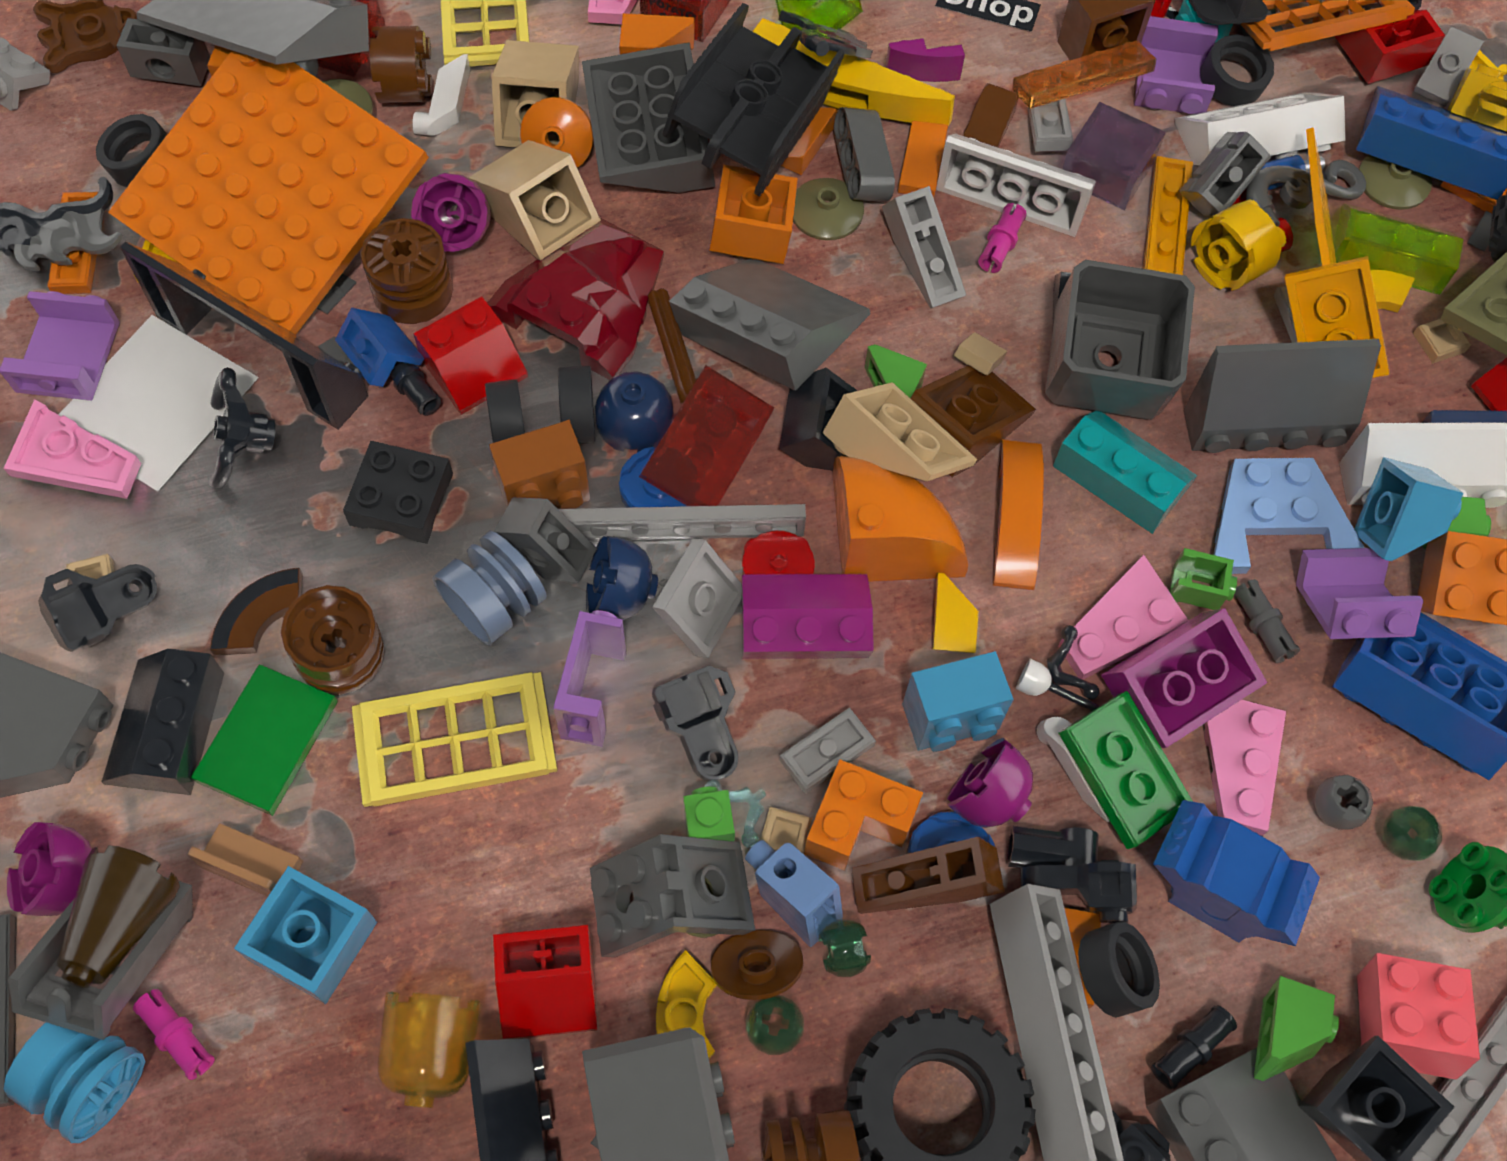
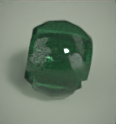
(1423, 822)
(844, 948)
(758, 1032)

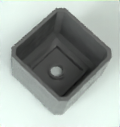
(1135, 316)
(658, 1099)

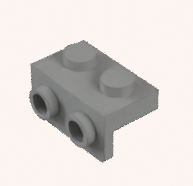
(18, 73)

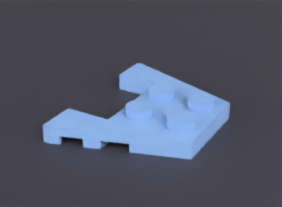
(1278, 499)

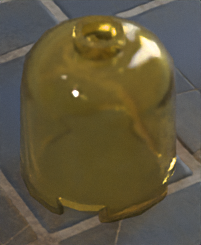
(425, 1046)

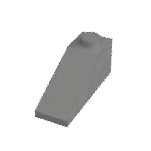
(924, 246)

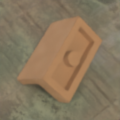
(244, 859)

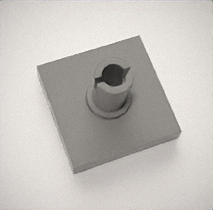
(699, 598)

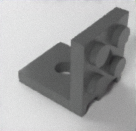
(670, 892)

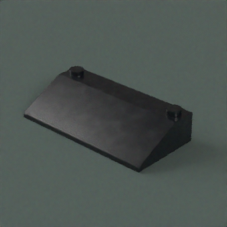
(185, 297)

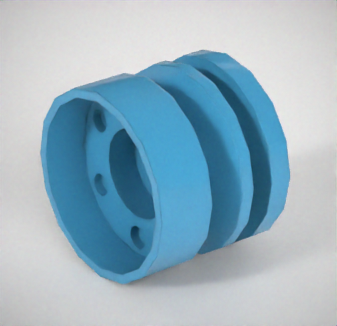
(73, 1079)

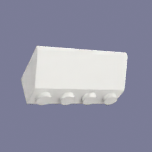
(1274, 123)
(1002, 177)
(1461, 453)

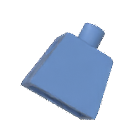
(796, 889)

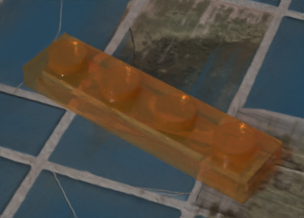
(1083, 74)

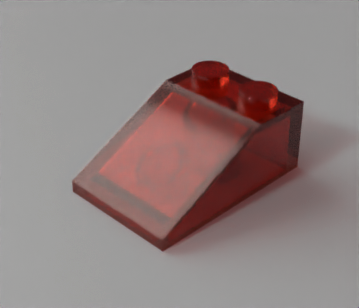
(707, 440)

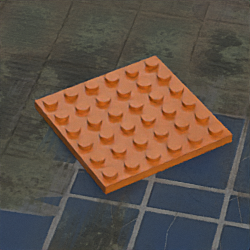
(269, 186)

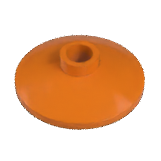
(566, 120)

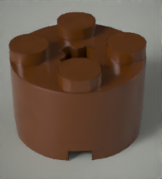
(400, 64)

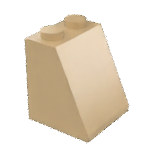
(525, 76)
(538, 197)

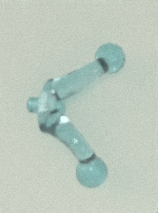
(749, 837)

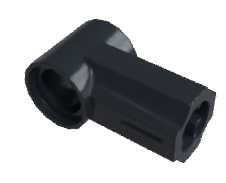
(1048, 847)

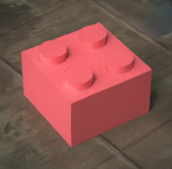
(1420, 1012)

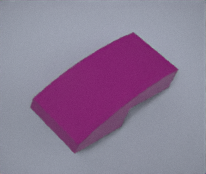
(925, 64)

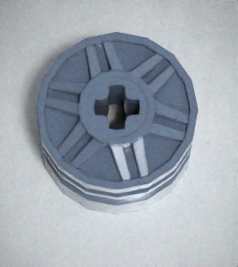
(497, 581)

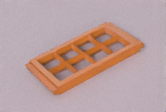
(1360, 19)

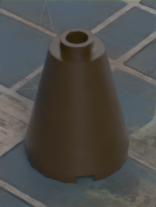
(111, 912)

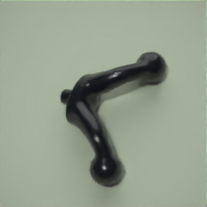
(1069, 634)

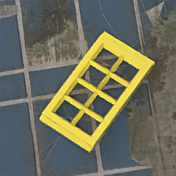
(487, 53)
(371, 753)

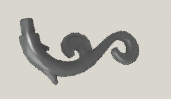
(1297, 185)

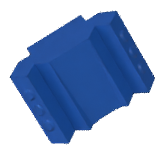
(1234, 877)

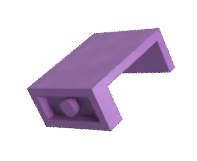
(1179, 55)
(65, 348)
(1350, 595)
(576, 716)

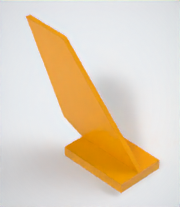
(1338, 297)

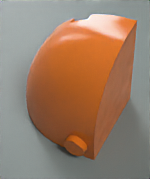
(893, 525)

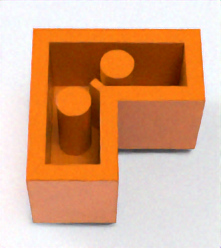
(857, 803)

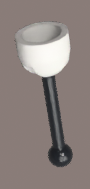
(1037, 679)

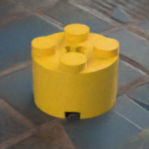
(1237, 245)

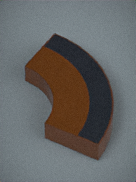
(254, 611)

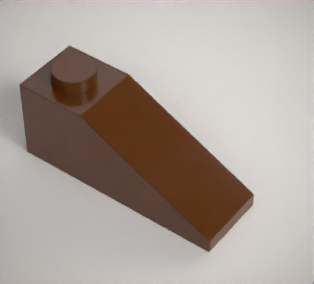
(929, 877)

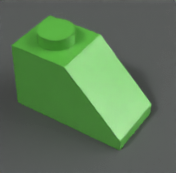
(1293, 1026)

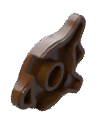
(79, 31)

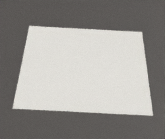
(157, 398)

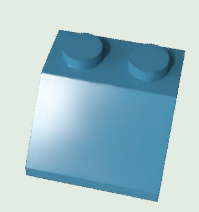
(1406, 509)

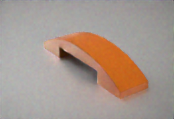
(1019, 515)

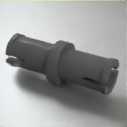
(1266, 621)

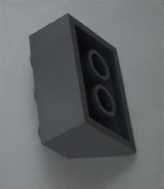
(165, 722)
(508, 1100)

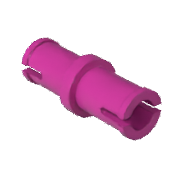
(1002, 238)
(173, 1034)

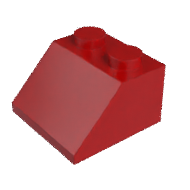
(468, 352)

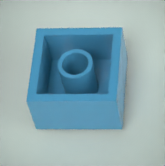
(957, 702)
(306, 934)

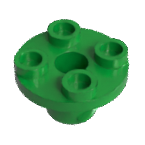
(1473, 889)

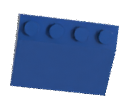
(1435, 143)
(1435, 689)

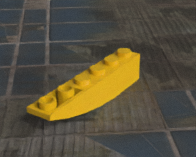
(872, 86)

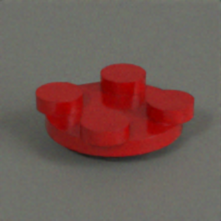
(777, 555)

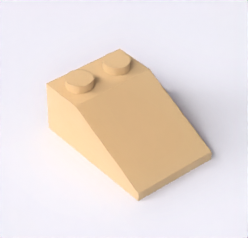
(895, 434)

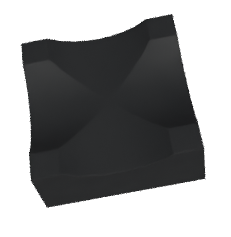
(398, 491)

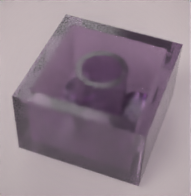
(1115, 153)

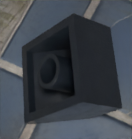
(807, 417)
(1376, 1104)

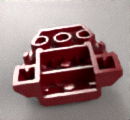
(587, 294)

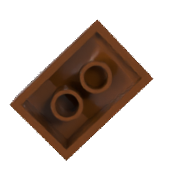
(974, 409)

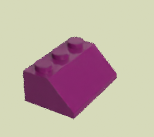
(806, 616)
(1188, 676)

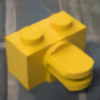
(1482, 97)

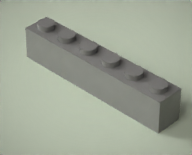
(1054, 1027)

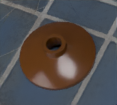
(757, 965)

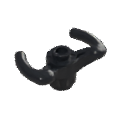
(237, 428)

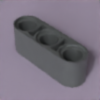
(864, 154)

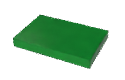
(265, 739)
(1126, 769)

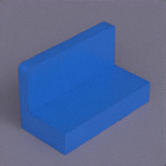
(375, 345)

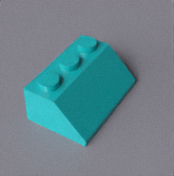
(1123, 470)

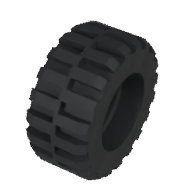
(959, 1044)

